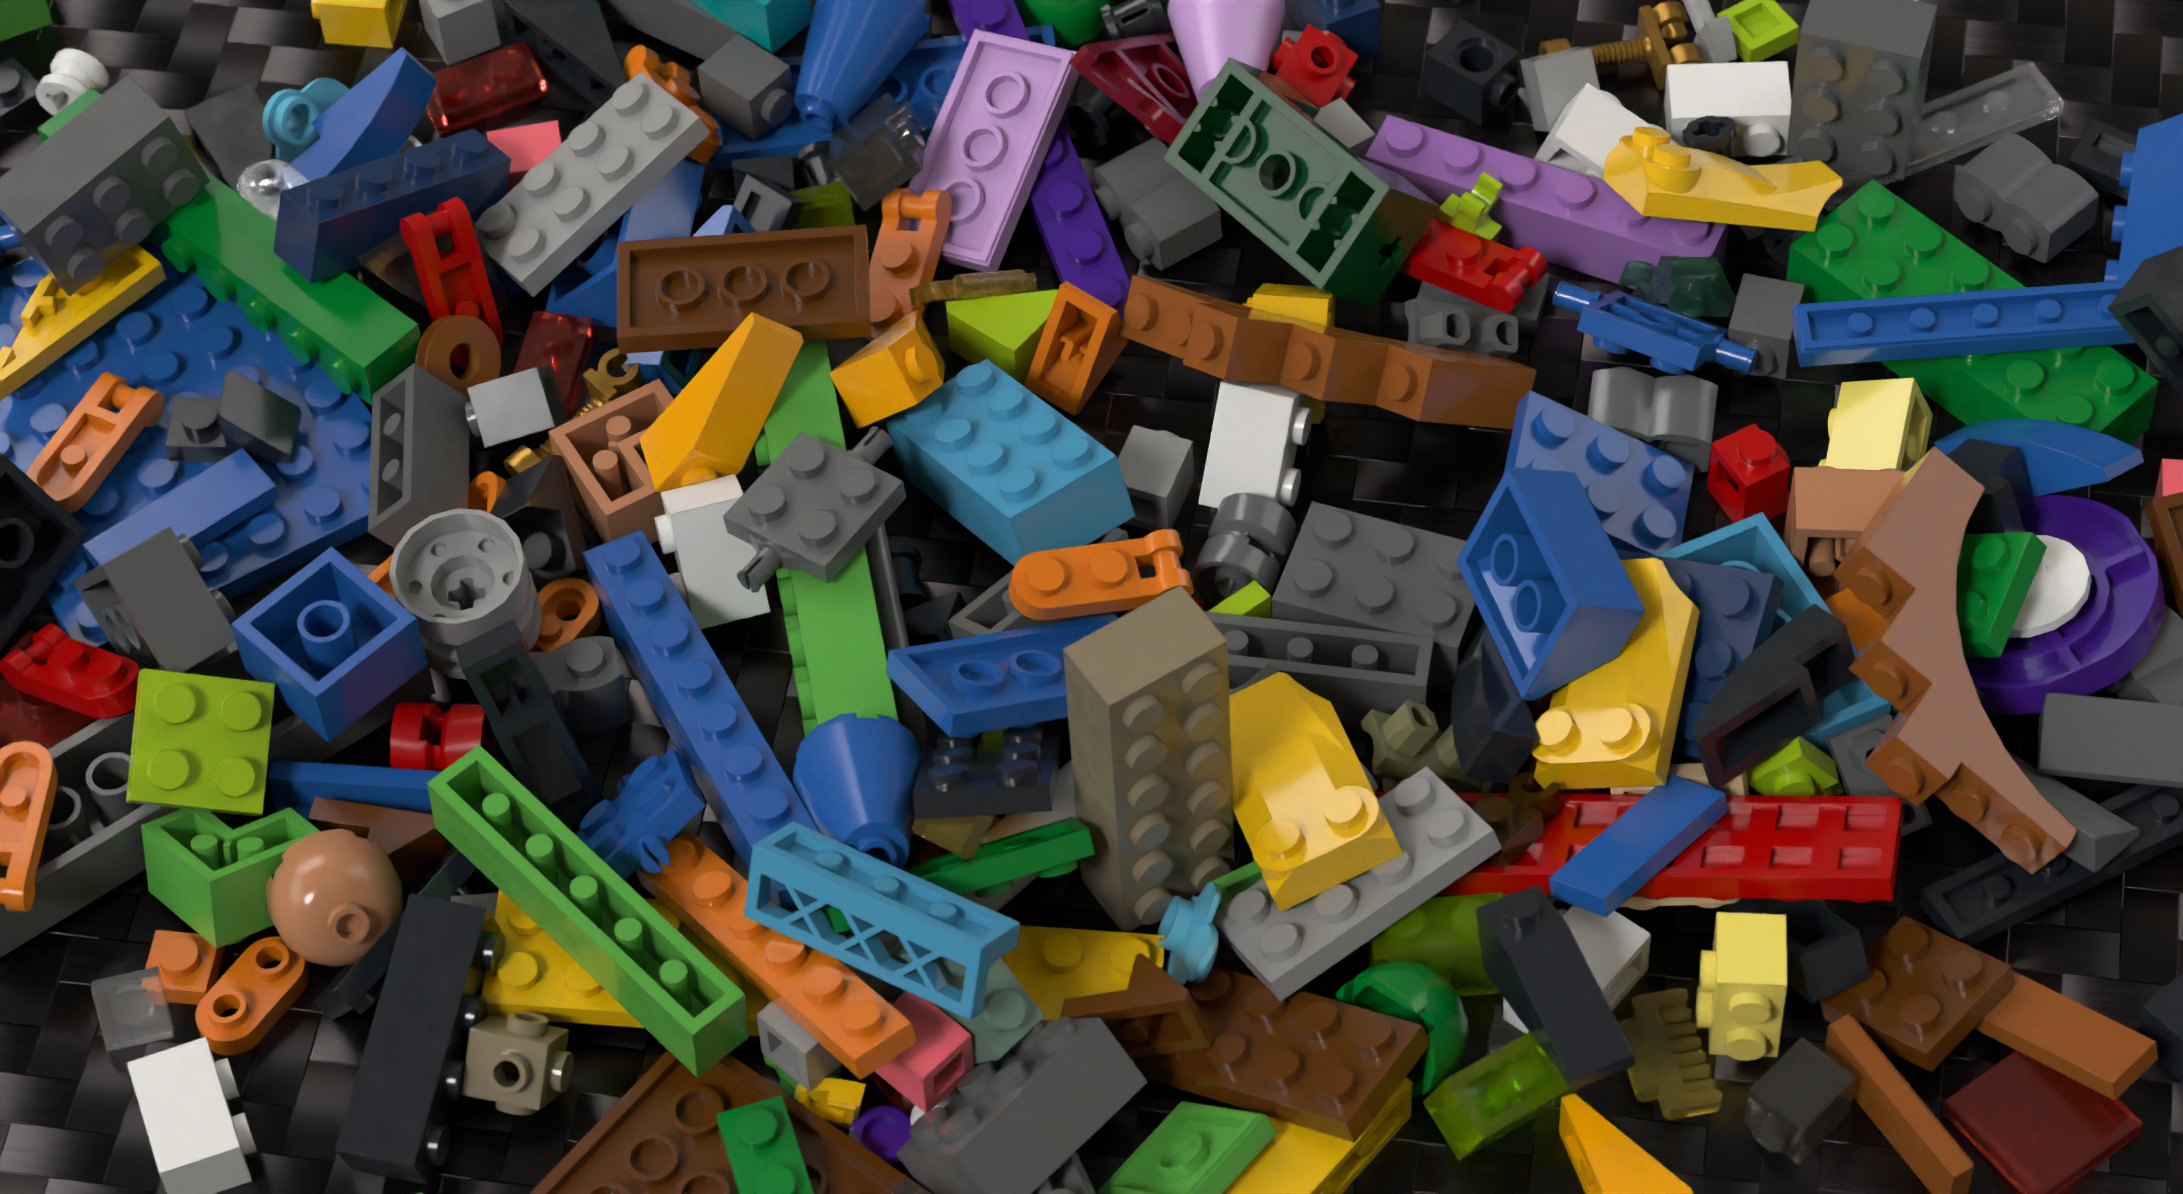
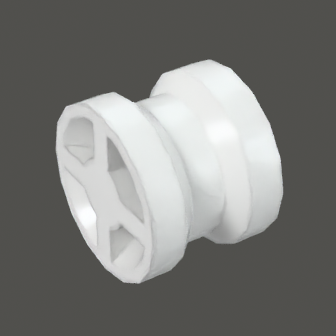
(71, 77)

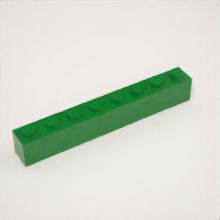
(230, 248)

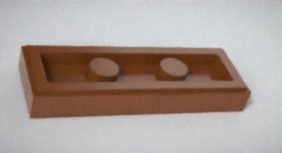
(2069, 1037)
(1899, 1110)

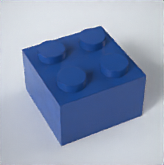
(330, 644)

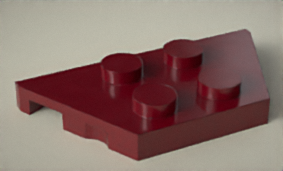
(1143, 78)

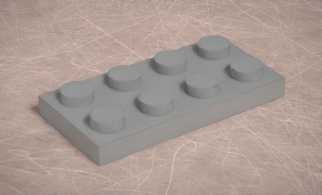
(588, 182)
(1291, 947)

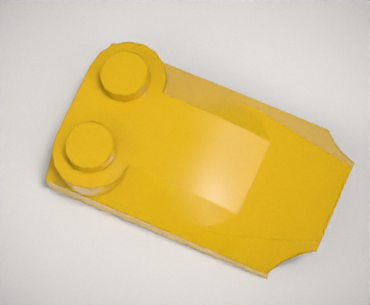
(1708, 187)
(1624, 716)
(1302, 792)

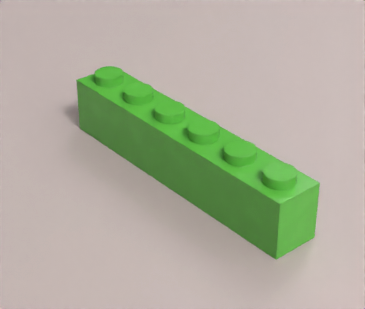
(589, 911)

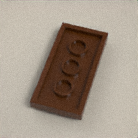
(704, 287)
(1292, 1058)

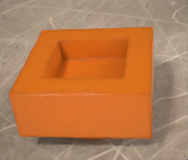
(186, 965)

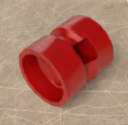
(434, 740)

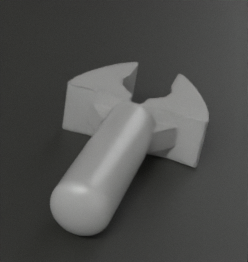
(1712, 33)

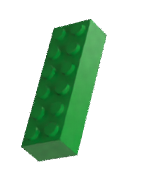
(1889, 249)

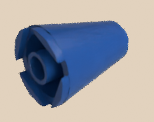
(852, 53)
(861, 783)

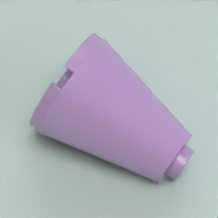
(1222, 29)

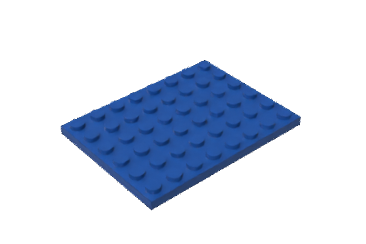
(182, 346)

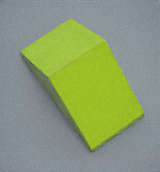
(1000, 329)

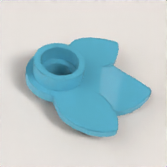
(303, 107)
(1191, 935)

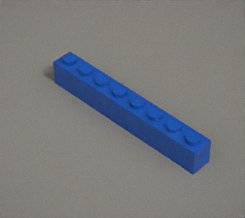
(694, 698)

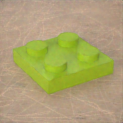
(200, 742)

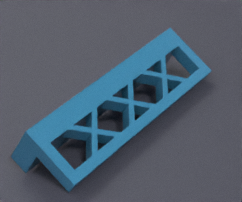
(889, 899)

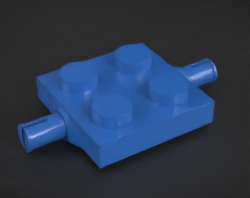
(1667, 336)
(644, 816)

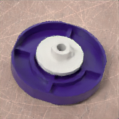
(2085, 612)

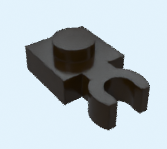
(1518, 816)

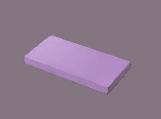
(993, 142)

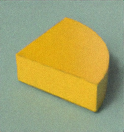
(833, 1100)

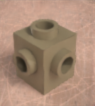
(517, 1062)

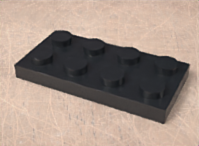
(990, 772)

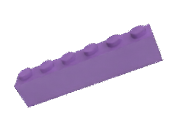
(1542, 206)

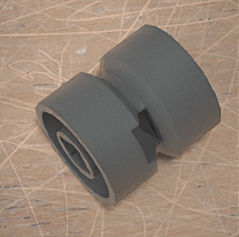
(1243, 545)

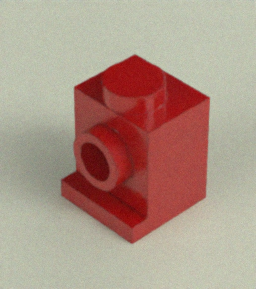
(1756, 466)

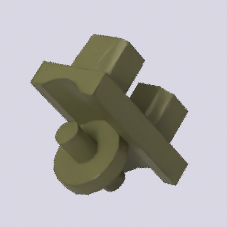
(1411, 742)

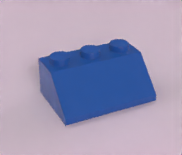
(2155, 202)
(665, 211)
(1548, 581)

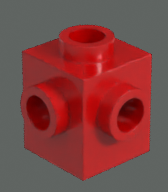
(1315, 66)

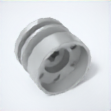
(461, 579)

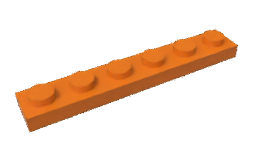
(800, 980)

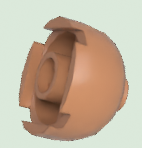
(333, 896)

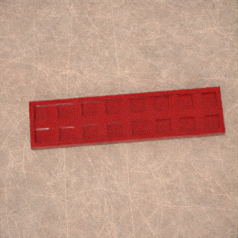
(1755, 851)

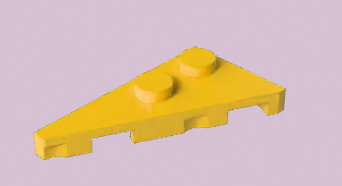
(58, 322)

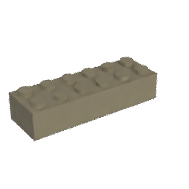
(1152, 756)

